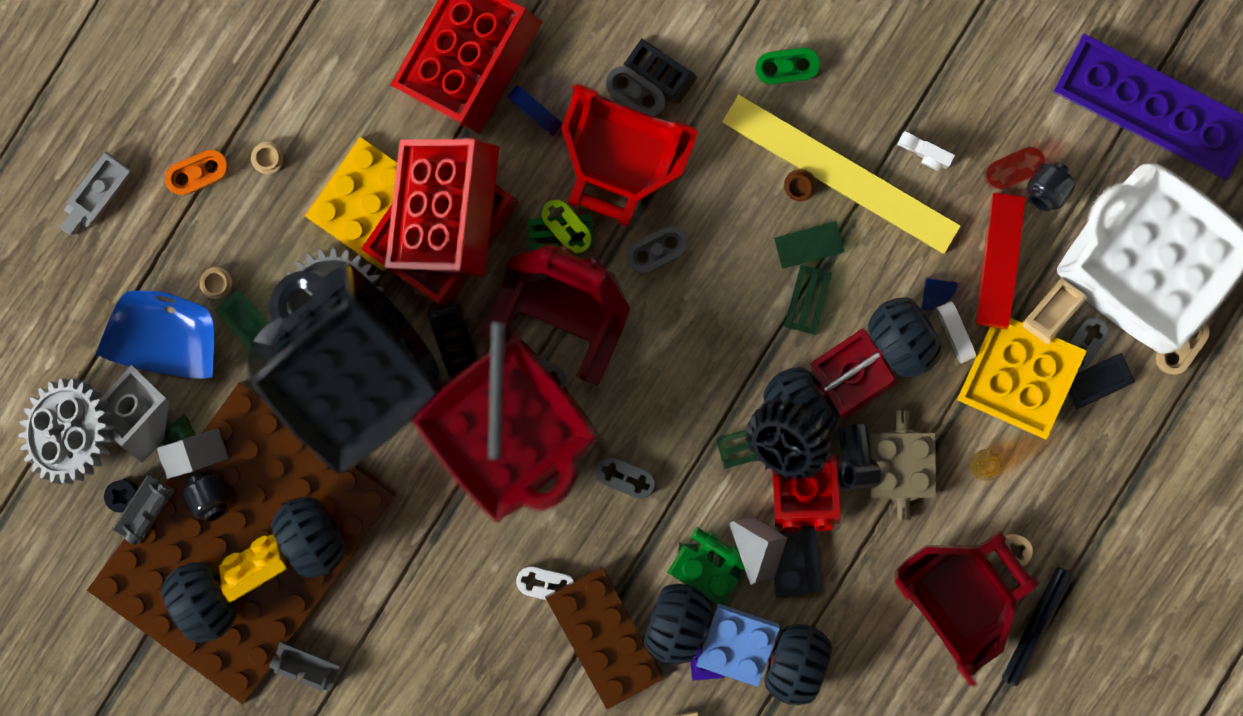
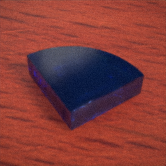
(937, 293)

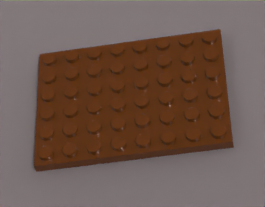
(262, 475)

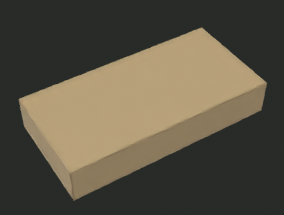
(1054, 311)

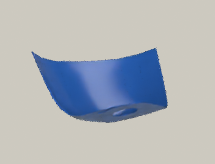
(159, 341)

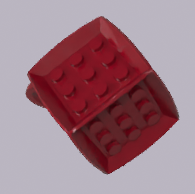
(540, 436)

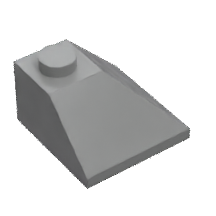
(137, 415)

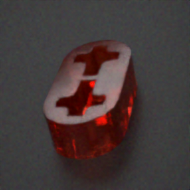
(1011, 161)

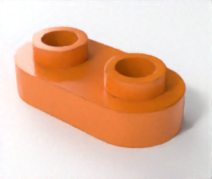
(196, 170)

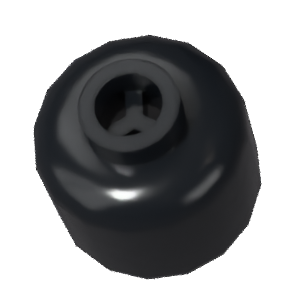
(1050, 186)
(207, 496)

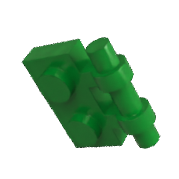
(695, 570)

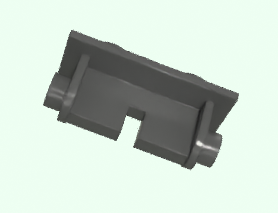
(143, 510)
(314, 669)

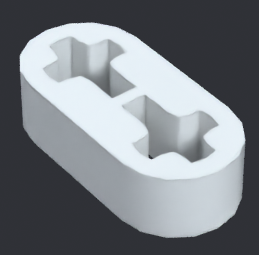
(956, 332)
(542, 574)

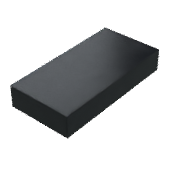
(1100, 381)

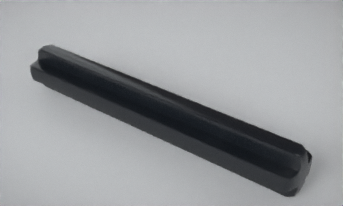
(1037, 626)

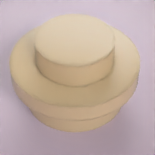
(267, 158)
(215, 283)

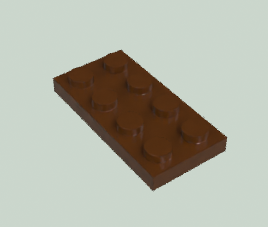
(604, 637)

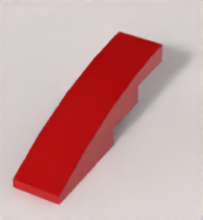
(1000, 261)

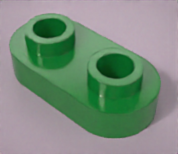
(786, 66)

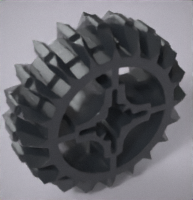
(788, 439)

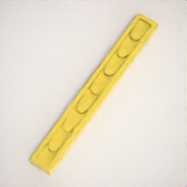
(841, 174)

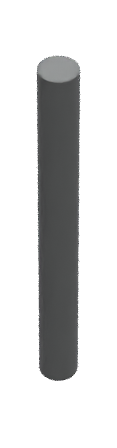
(496, 390)

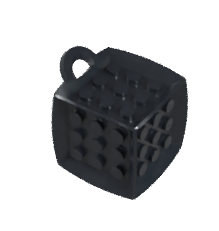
(341, 366)

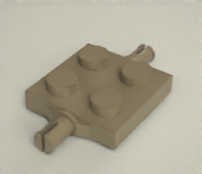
(905, 464)

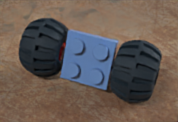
(738, 644)

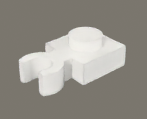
(932, 155)

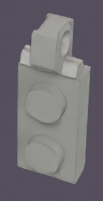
(94, 193)

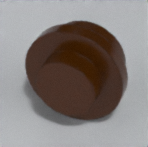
(800, 185)

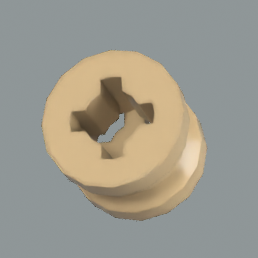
(1016, 542)

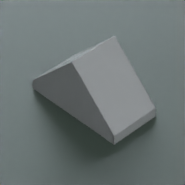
(192, 453)
(758, 547)

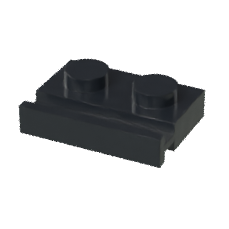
(799, 565)

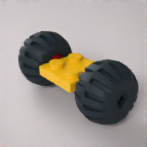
(204, 602)

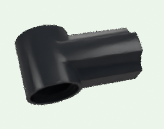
(857, 468)

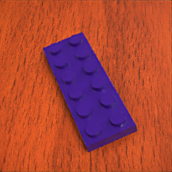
(1152, 106)

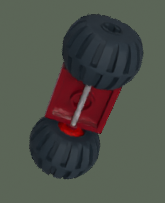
(857, 369)

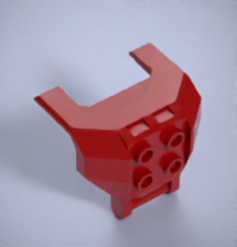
(621, 151)

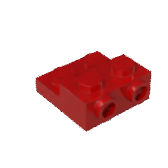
(809, 501)

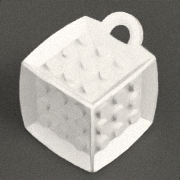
(1156, 257)

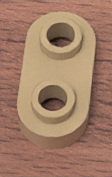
(1185, 353)

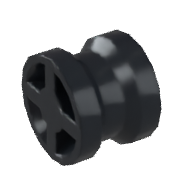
(126, 490)

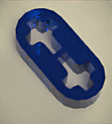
(534, 110)

